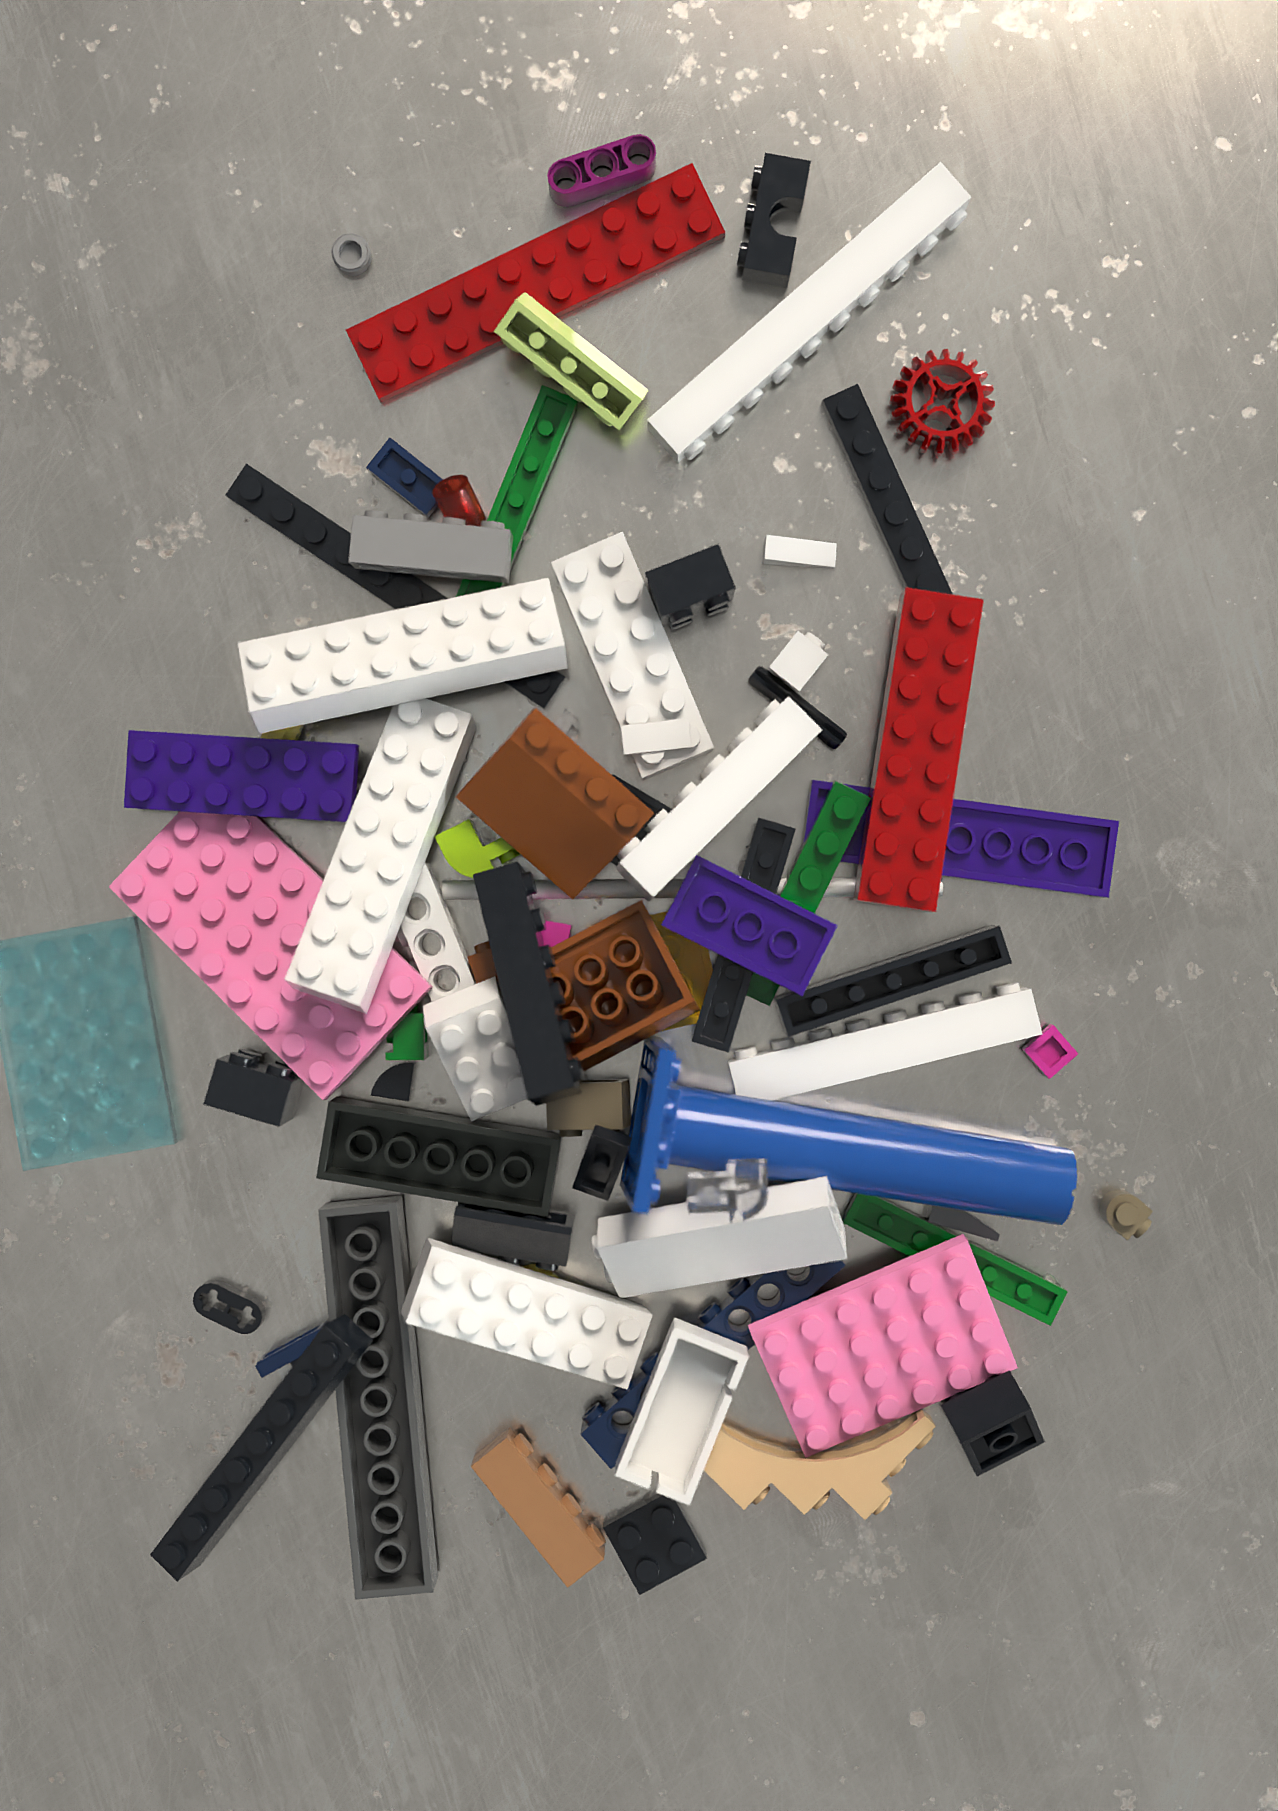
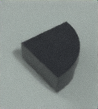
(395, 1082)

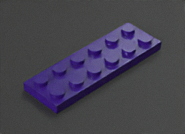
(241, 776)

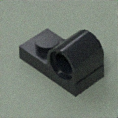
(601, 1162)

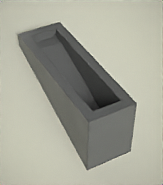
(960, 1221)

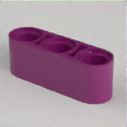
(616, 157)

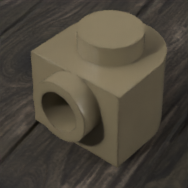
(1125, 1213)

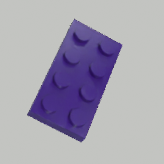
(749, 925)

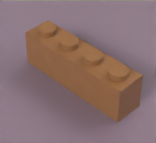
(539, 1506)

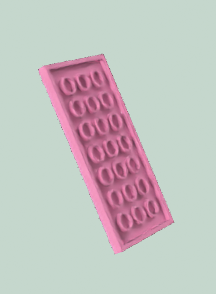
(234, 912)

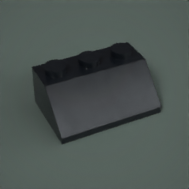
(514, 1235)

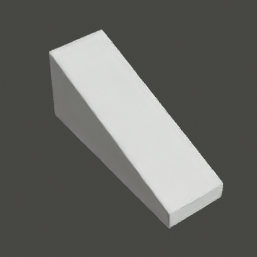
(798, 552)

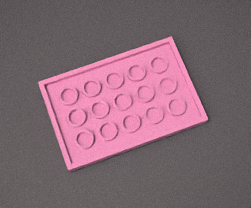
(883, 1345)

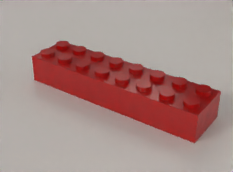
(918, 749)

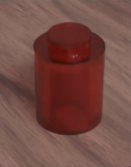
(459, 500)

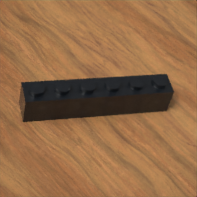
(893, 980)
(527, 983)

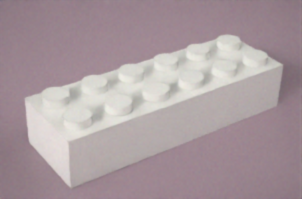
(629, 646)
(721, 795)
(526, 1313)

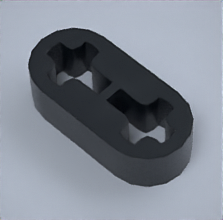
(224, 1314)

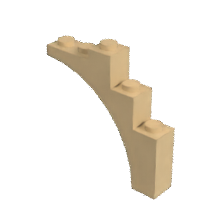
(855, 1471)

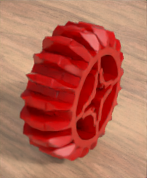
(935, 388)

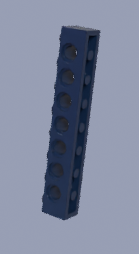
(608, 1437)

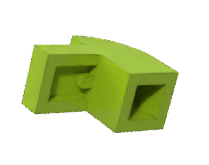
(468, 853)

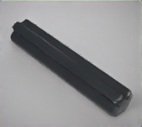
(776, 689)

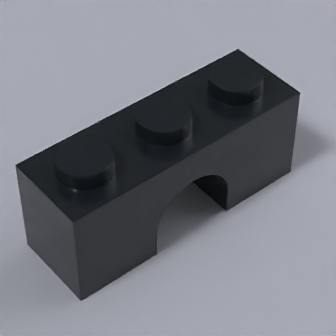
(780, 187)

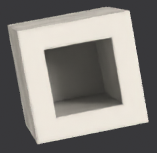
(799, 660)

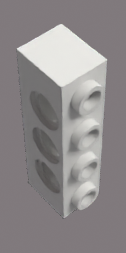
(439, 922)

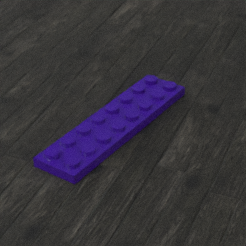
(1011, 845)

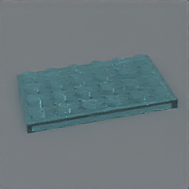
(82, 1045)

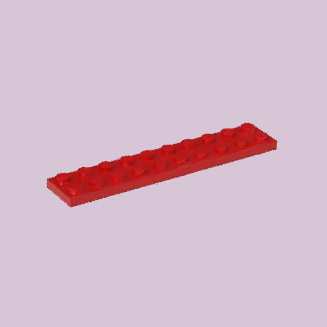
(555, 269)

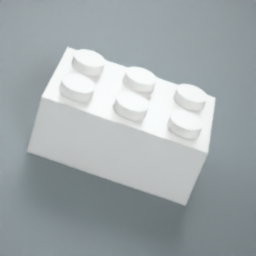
(477, 1047)

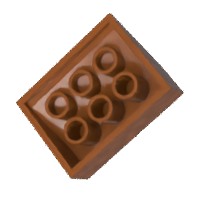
(554, 803)
(619, 985)

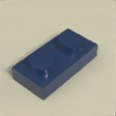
(405, 476)

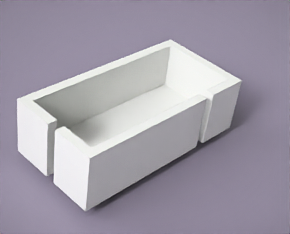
(681, 1410)

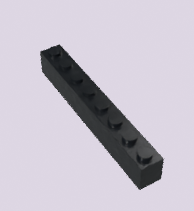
(261, 1446)

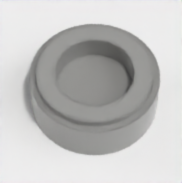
(351, 254)

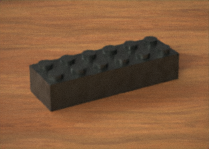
(439, 1156)

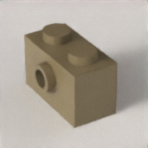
(600, 1103)

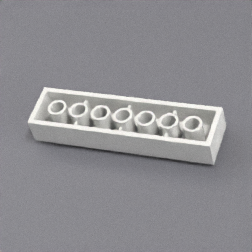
(402, 655)
(381, 853)

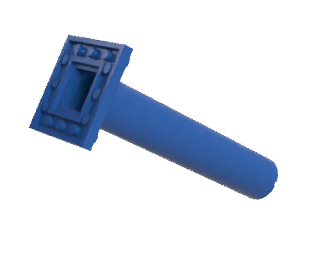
(849, 1149)

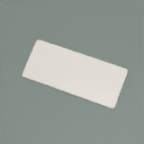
(656, 736)

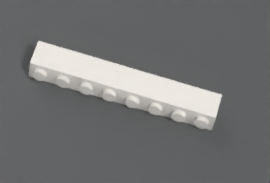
(887, 1045)

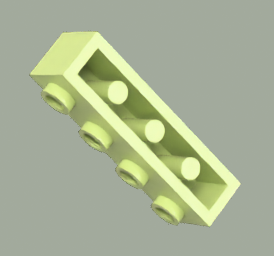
(571, 361)

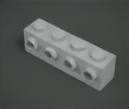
(431, 547)

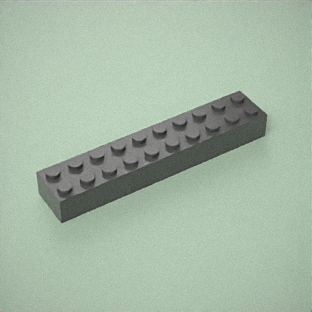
(380, 1401)

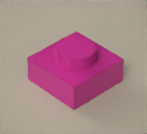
(1049, 1051)

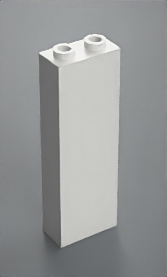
(690, 1249)

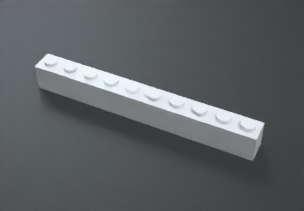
(809, 313)

